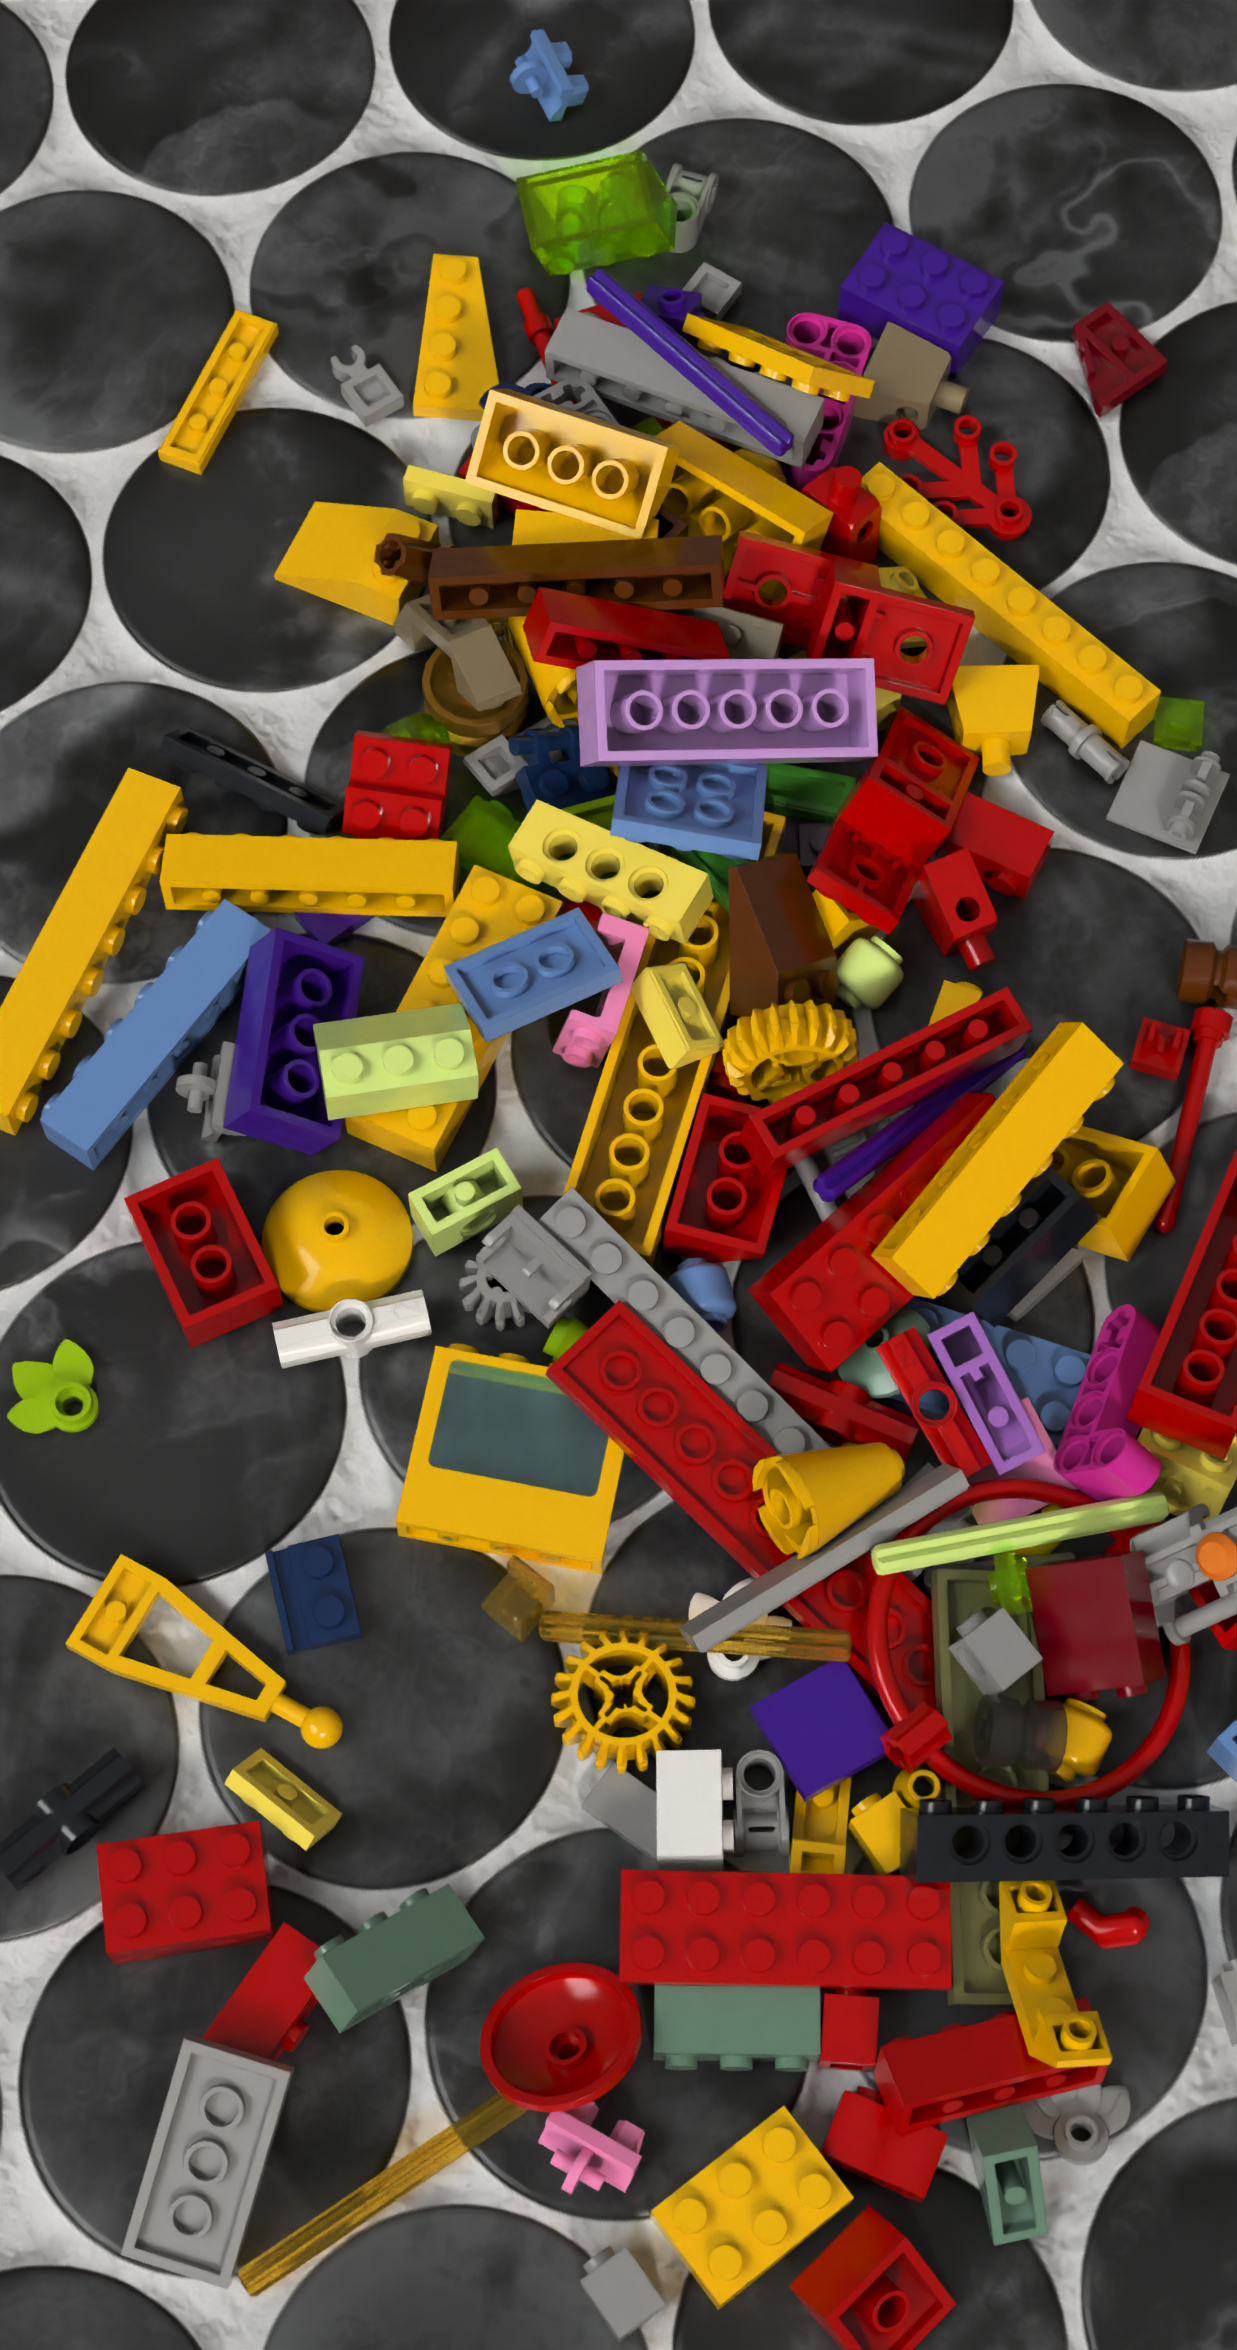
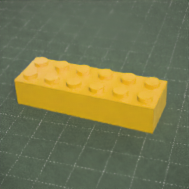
(481, 916)

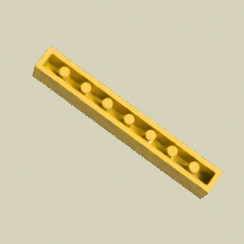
(1011, 611)
(81, 936)

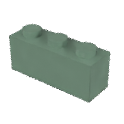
(392, 1956)
(737, 2026)

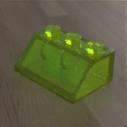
(597, 213)

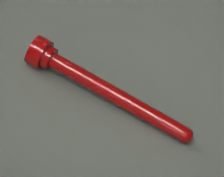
(1210, 1029)

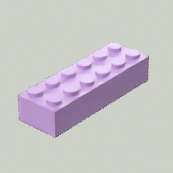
(726, 711)

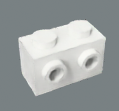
(691, 1810)

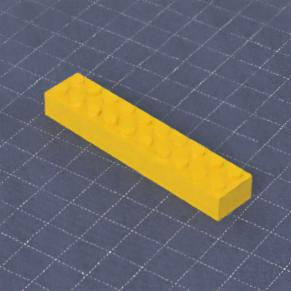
(643, 1108)

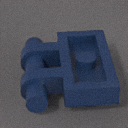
(561, 782)

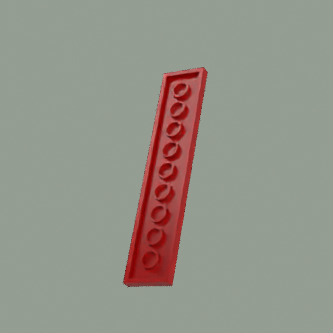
(706, 1464)

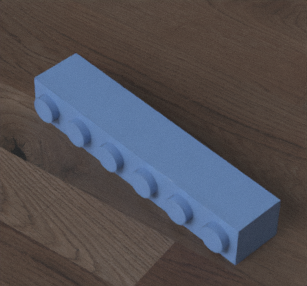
(154, 1036)

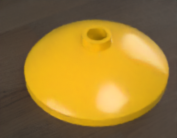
(325, 1268)

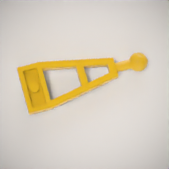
(119, 1614)

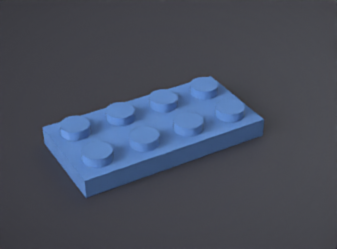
(1037, 1367)

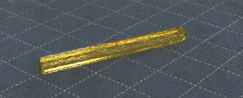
(751, 1640)
(377, 2194)

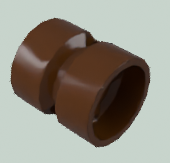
(1207, 974)

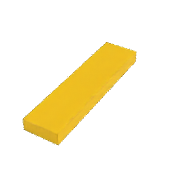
(218, 392)

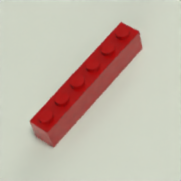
(885, 1082)

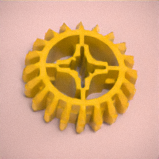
(787, 1049)
(640, 1716)

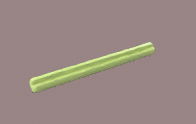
(1019, 1533)

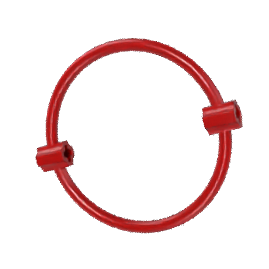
(923, 1731)

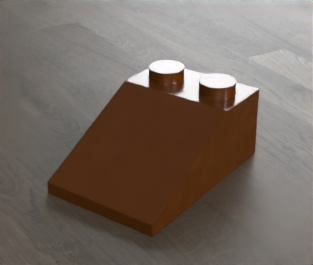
(777, 938)

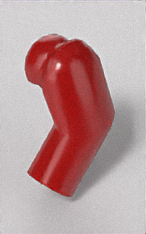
(1110, 1930)

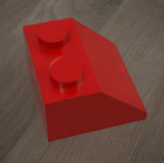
(873, 2288)

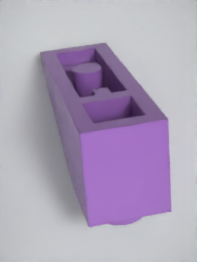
(987, 1392)

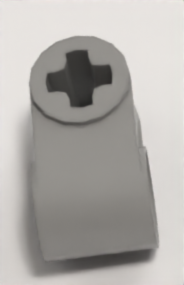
(694, 200)
(761, 1815)

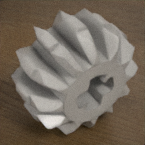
(489, 1300)

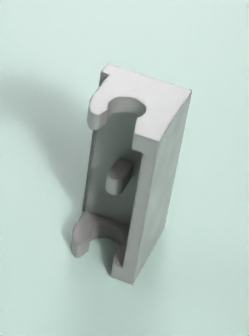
(534, 1266)

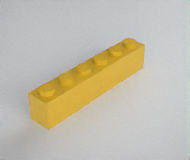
(310, 874)
(998, 1160)

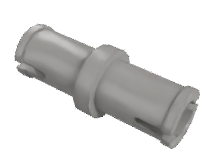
(1085, 741)

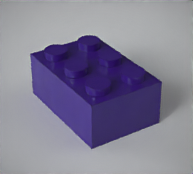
(922, 292)

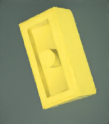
(676, 1014)

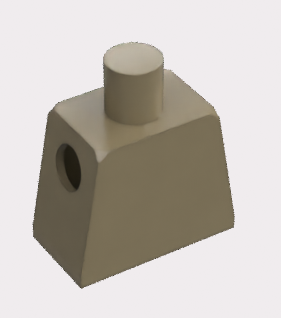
(909, 380)

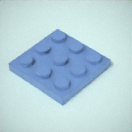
(693, 807)

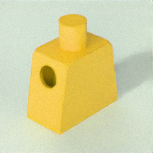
(994, 712)

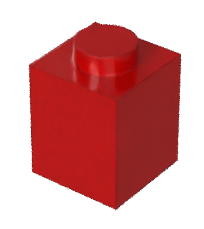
(849, 2030)

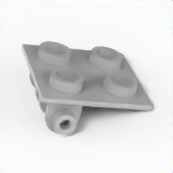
(1169, 795)

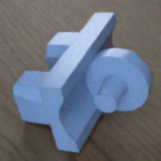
(544, 76)

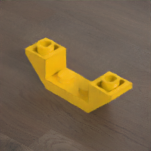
(1037, 1981)

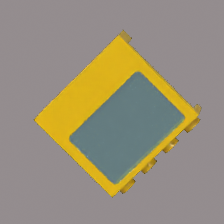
(508, 1464)

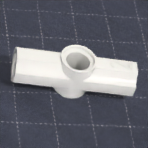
(385, 1323)

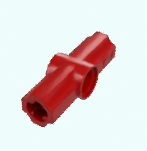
(914, 1375)
(843, 1411)

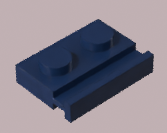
(313, 1594)

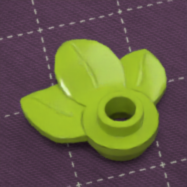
(50, 1389)

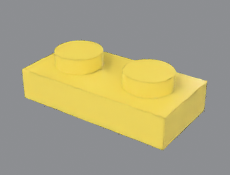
(449, 496)
(283, 1799)

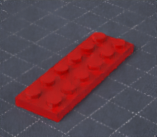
(784, 1930)

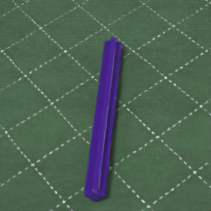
(690, 362)
(903, 1131)

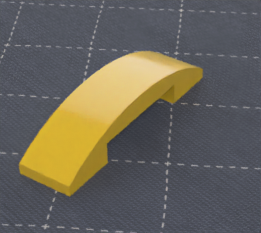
(820, 1831)

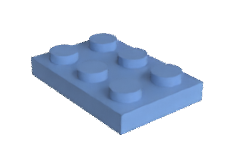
(532, 974)

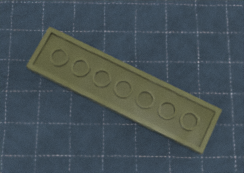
(975, 1905)

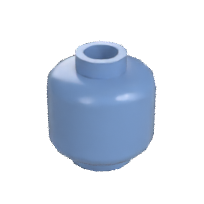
(706, 1290)

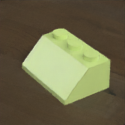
(396, 1061)

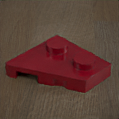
(1114, 358)

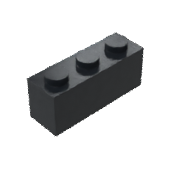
(1024, 1246)

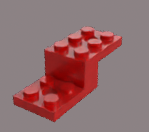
(843, 612)
(893, 820)

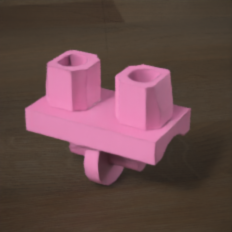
(590, 2154)

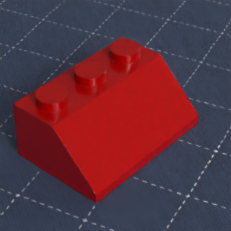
(721, 1199)

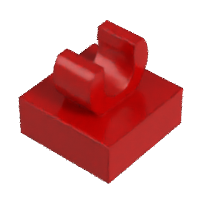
(1159, 1049)

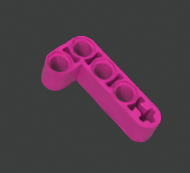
(830, 341)
(1098, 1442)

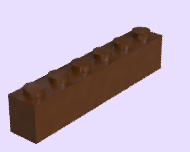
(630, 572)

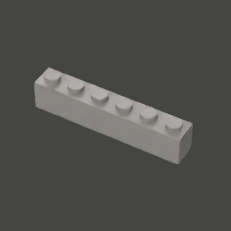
(636, 376)

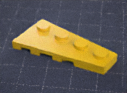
(455, 344)

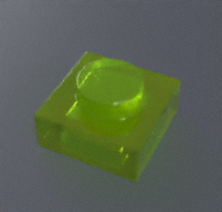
(1178, 724)
(1009, 1583)

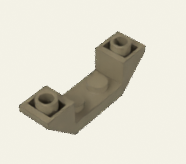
(476, 655)

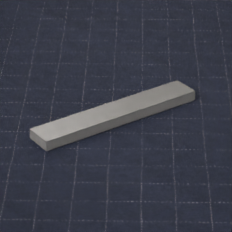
(799, 1574)

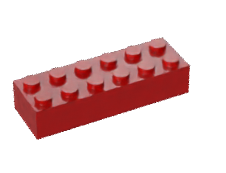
(829, 1287)
(1193, 1367)

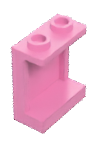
(587, 1037)

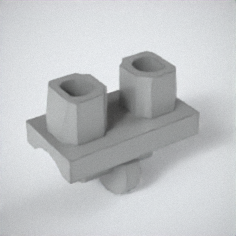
(212, 1089)

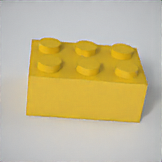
(751, 2207)

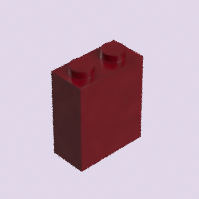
(1096, 1625)

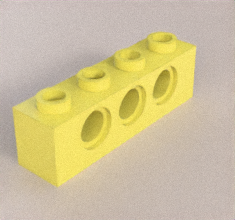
(553, 832)

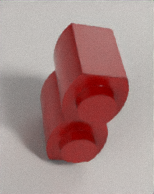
(867, 2145)

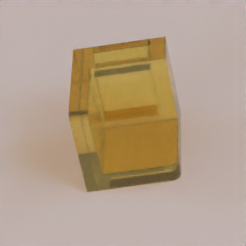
(519, 1599)

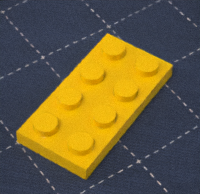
(777, 359)

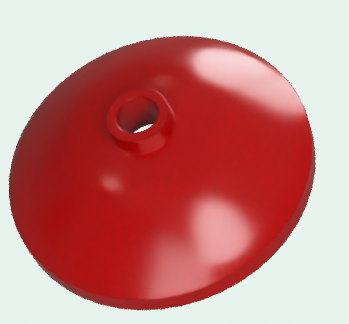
(547, 2020)

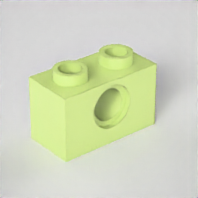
(465, 1201)

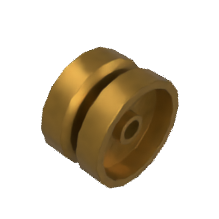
(465, 724)

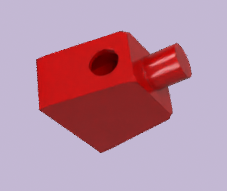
(855, 516)
(956, 908)

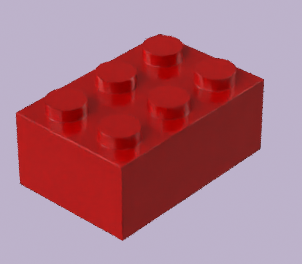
(204, 1252)
(186, 1892)

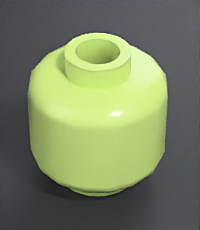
(868, 973)

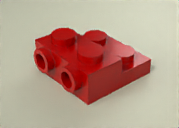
(397, 787)

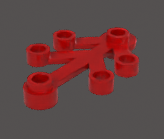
(963, 482)

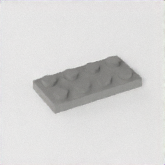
(207, 2161)

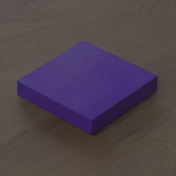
(821, 1728)

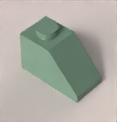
(1008, 2174)

